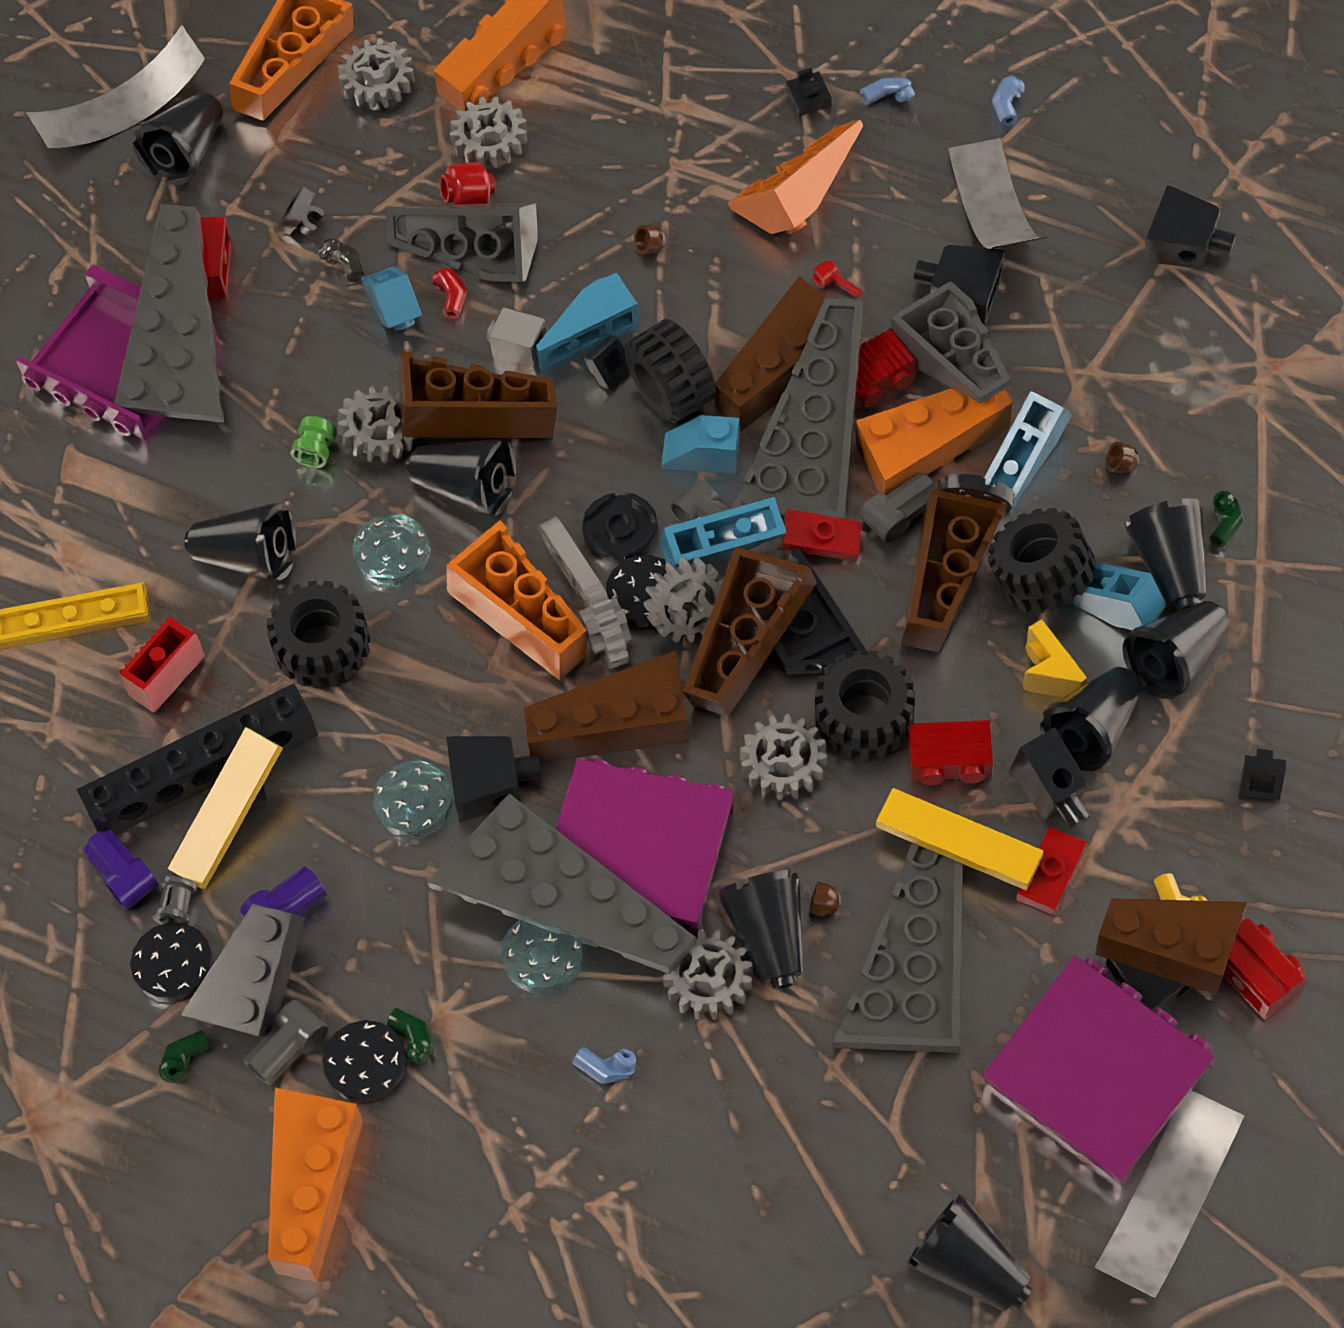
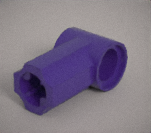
(124, 875)
(292, 896)

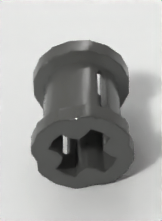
(174, 900)

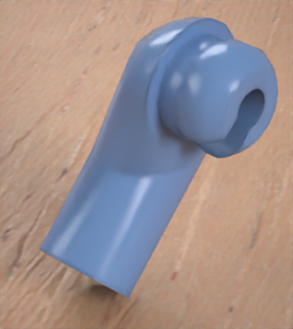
(885, 87)
(1002, 98)
(606, 1070)

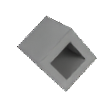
(515, 337)

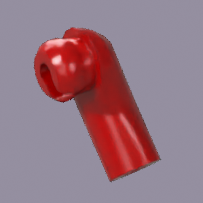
(456, 291)

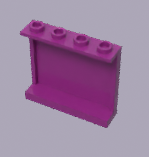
(88, 351)
(649, 832)
(1099, 1067)

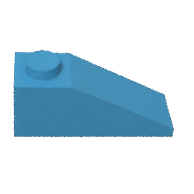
(594, 314)
(1028, 443)
(717, 535)
(1121, 597)

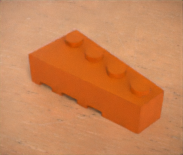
(500, 50)
(286, 51)
(927, 434)
(515, 600)
(308, 1177)

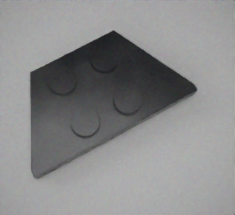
(816, 632)

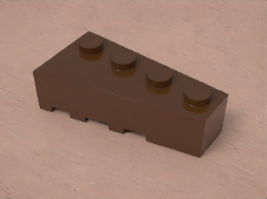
(766, 361)
(472, 401)
(948, 557)
(746, 623)
(611, 714)

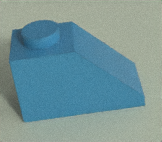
(392, 298)
(703, 445)

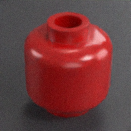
(466, 184)

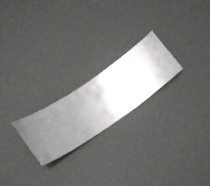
(126, 103)
(989, 194)
(1170, 1194)

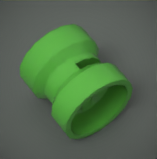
(313, 443)

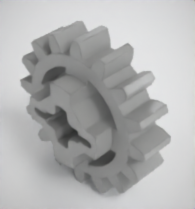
(376, 73)
(488, 132)
(378, 421)
(685, 595)
(605, 626)
(783, 757)
(714, 958)

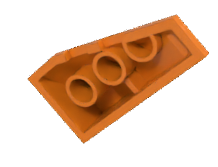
(800, 184)

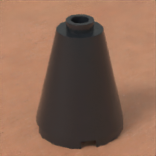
(178, 138)
(466, 472)
(246, 541)
(1172, 549)
(1175, 647)
(1095, 716)
(769, 924)
(971, 1258)

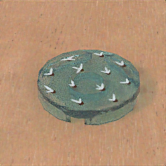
(391, 549)
(413, 799)
(540, 958)

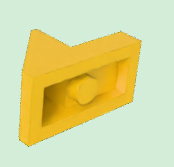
(1054, 669)

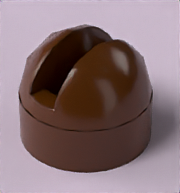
(648, 239)
(1122, 458)
(824, 900)

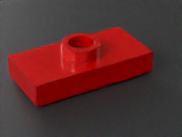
(822, 535)
(1054, 871)

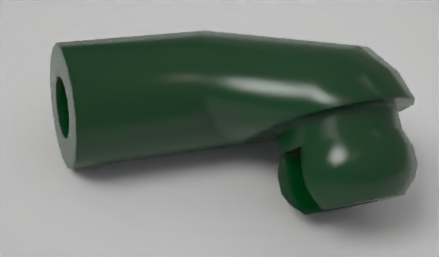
(1229, 518)
(416, 1032)
(178, 1055)

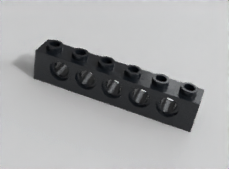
(192, 762)

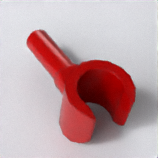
(828, 272)

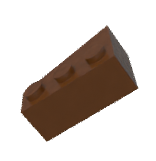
(1172, 938)

